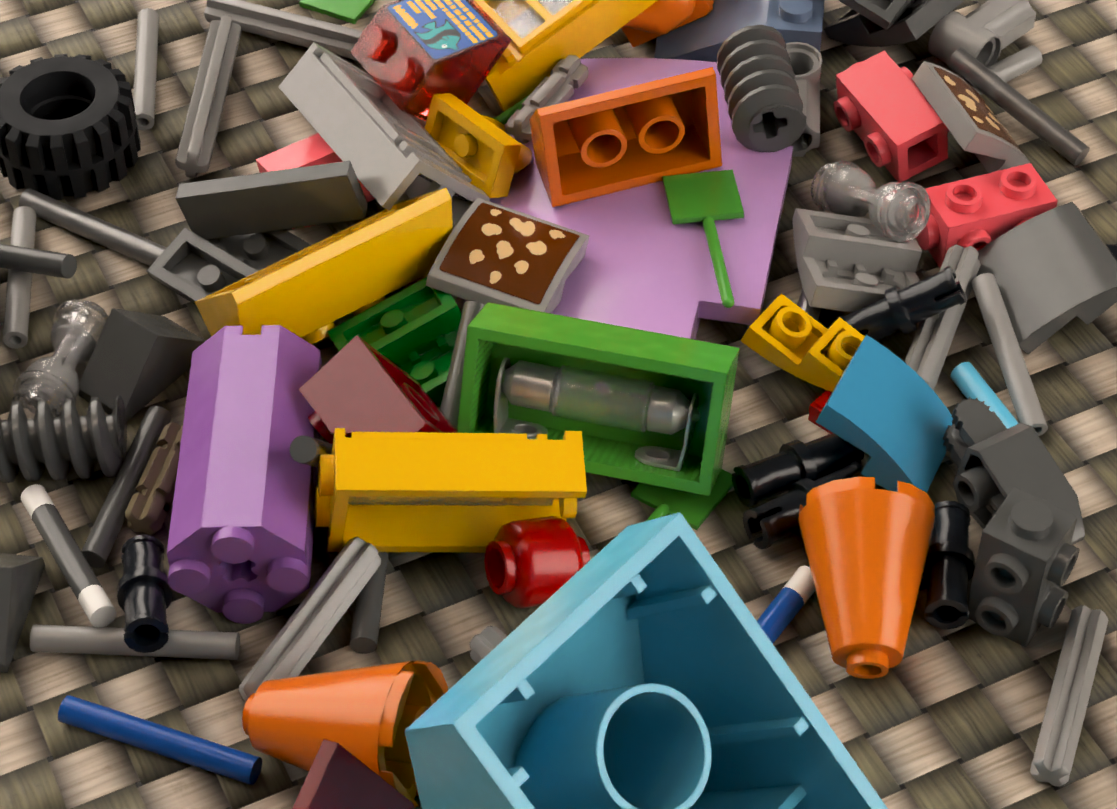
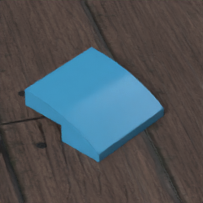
(890, 416)

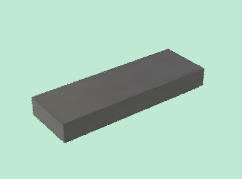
(272, 200)

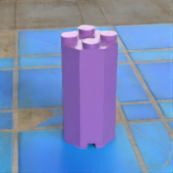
(239, 496)

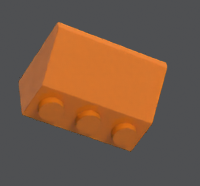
(627, 137)

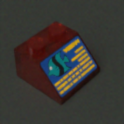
(429, 50)

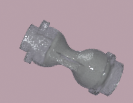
(894, 208)
(54, 378)

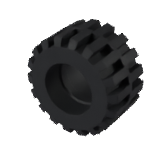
(66, 126)

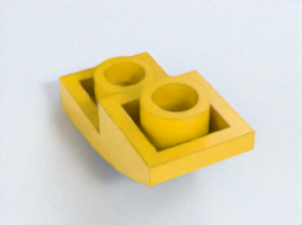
(802, 344)

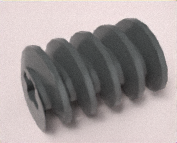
(760, 89)
(62, 441)

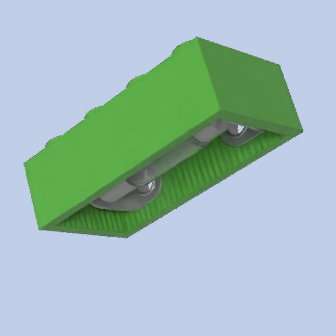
(644, 399)

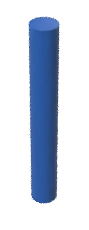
(160, 739)

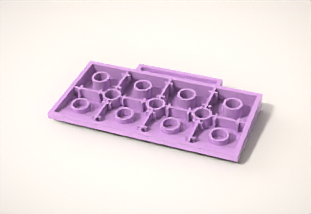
(636, 261)

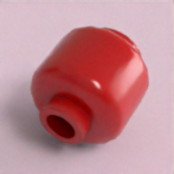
(533, 559)

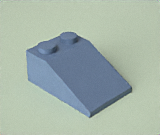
(703, 37)

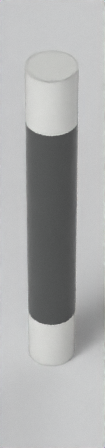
(68, 556)

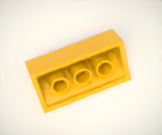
(337, 273)

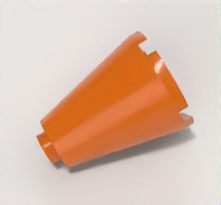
(866, 567)
(355, 707)

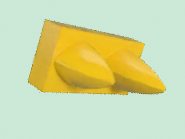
(476, 144)

